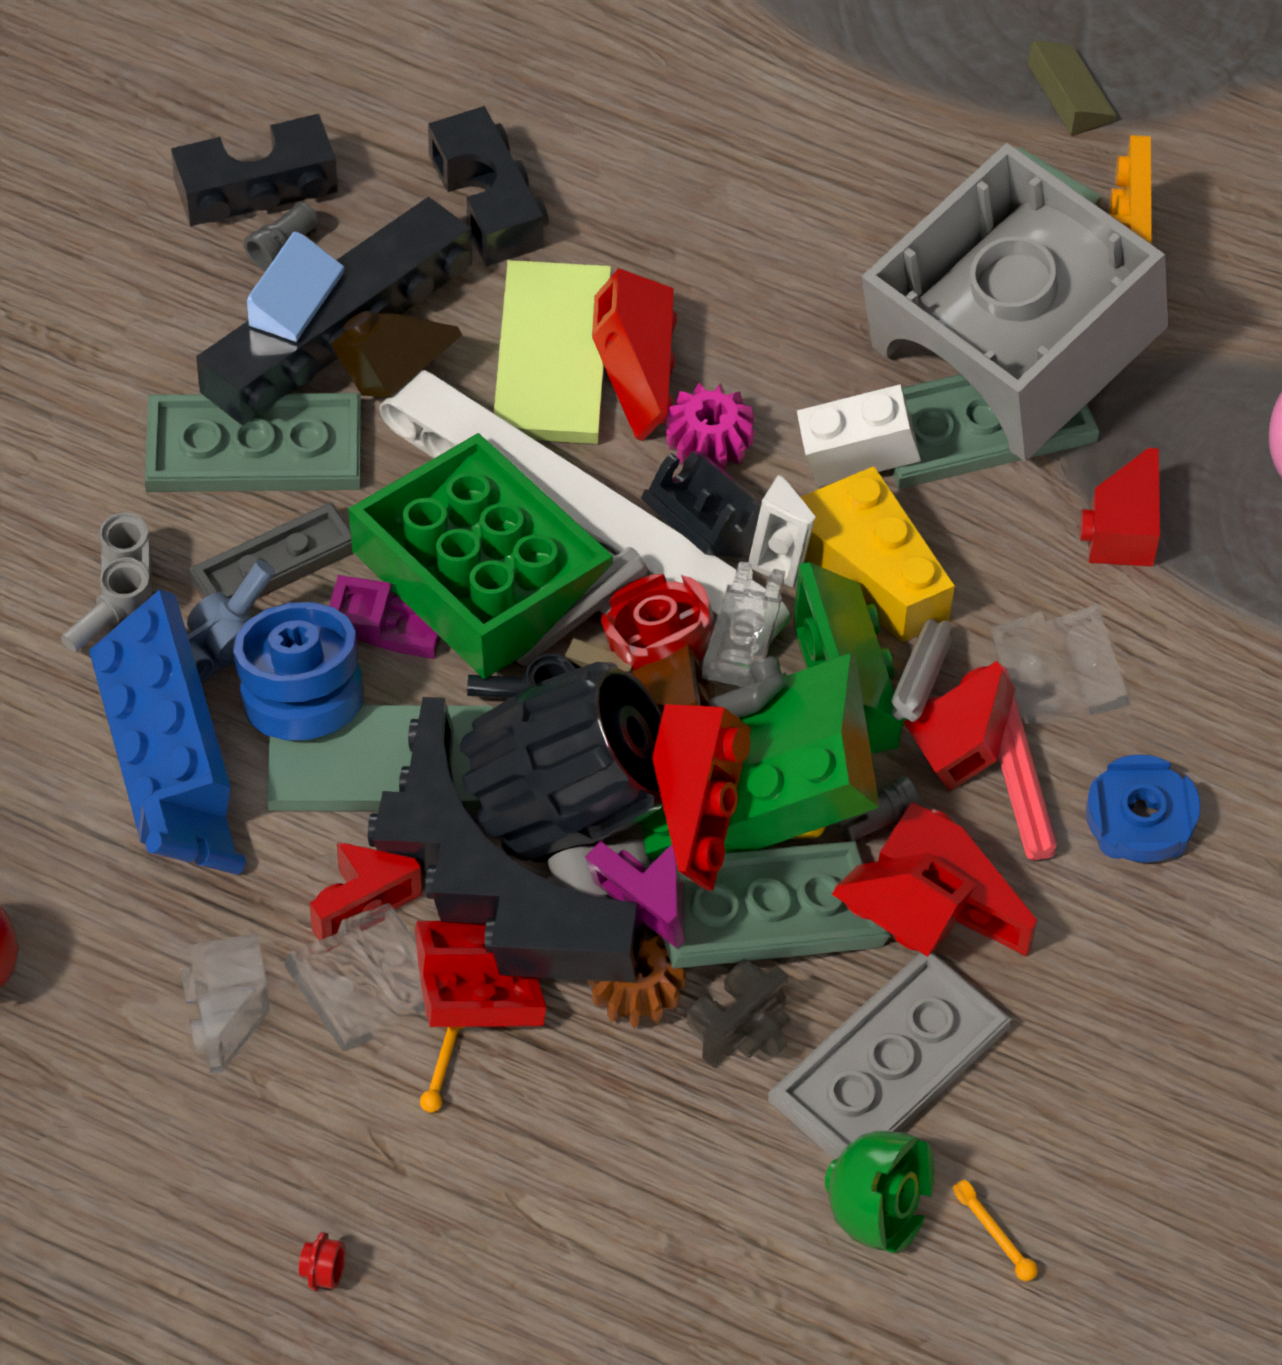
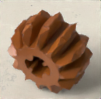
(655, 988)

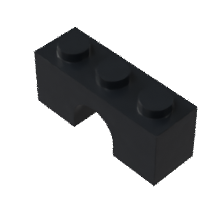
(476, 153)
(221, 187)

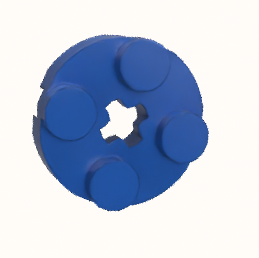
(1137, 837)

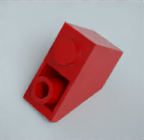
(966, 725)
(909, 897)

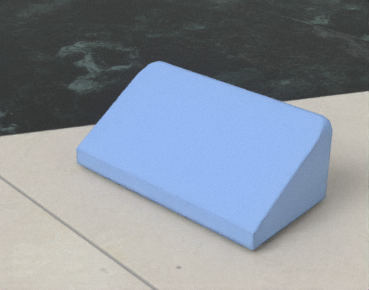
(293, 288)

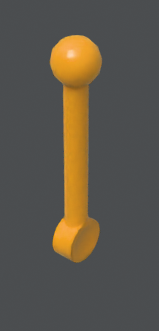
(431, 1099)
(1025, 1268)

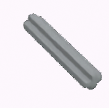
(626, 568)
(921, 670)

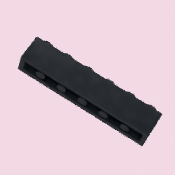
(381, 275)

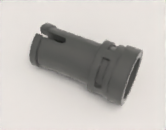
(267, 242)
(893, 803)

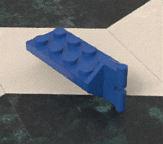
(166, 737)

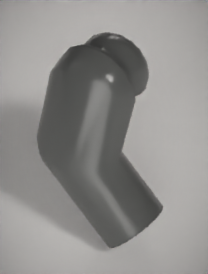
(755, 696)

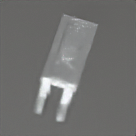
(743, 627)

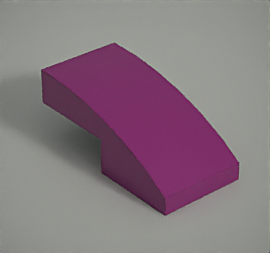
(383, 618)

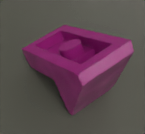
(656, 890)

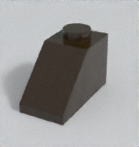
(390, 349)

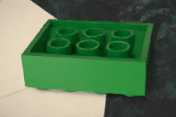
(477, 552)
(803, 763)

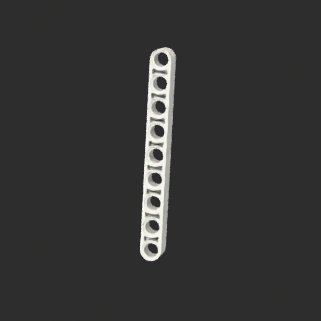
(441, 417)

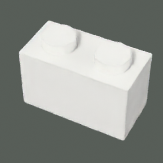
(858, 434)

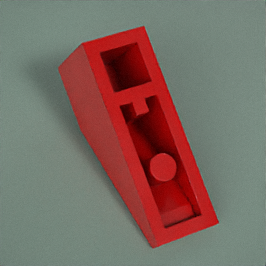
(993, 905)

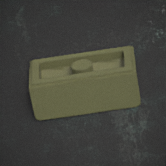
(1069, 86)

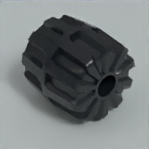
(565, 762)

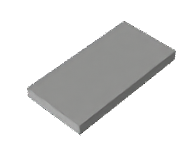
(890, 1056)

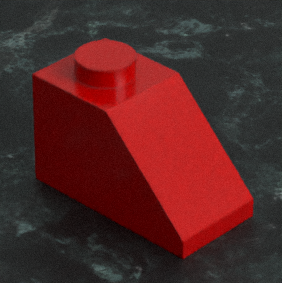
(1125, 515)

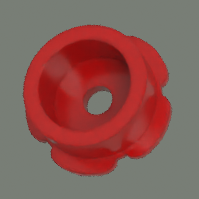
(322, 1262)

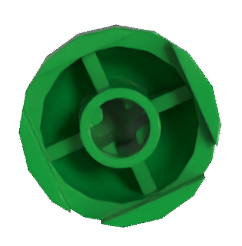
(879, 1187)

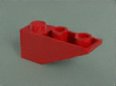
(634, 342)
(698, 777)

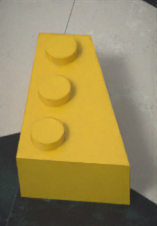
(872, 541)

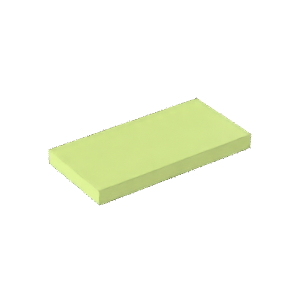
(547, 353)

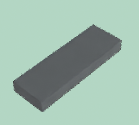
(290, 549)

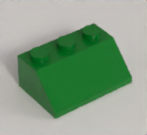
(837, 621)

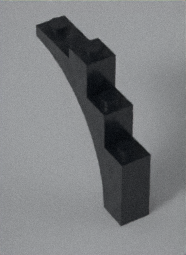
(528, 920)

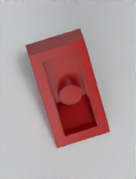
(371, 881)

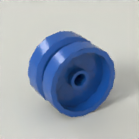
(299, 671)

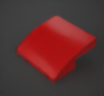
(464, 983)

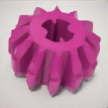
(710, 424)

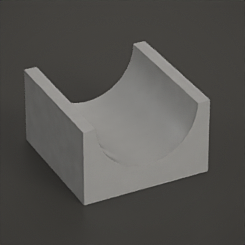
(1021, 295)

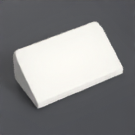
(781, 532)

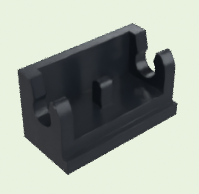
(704, 505)

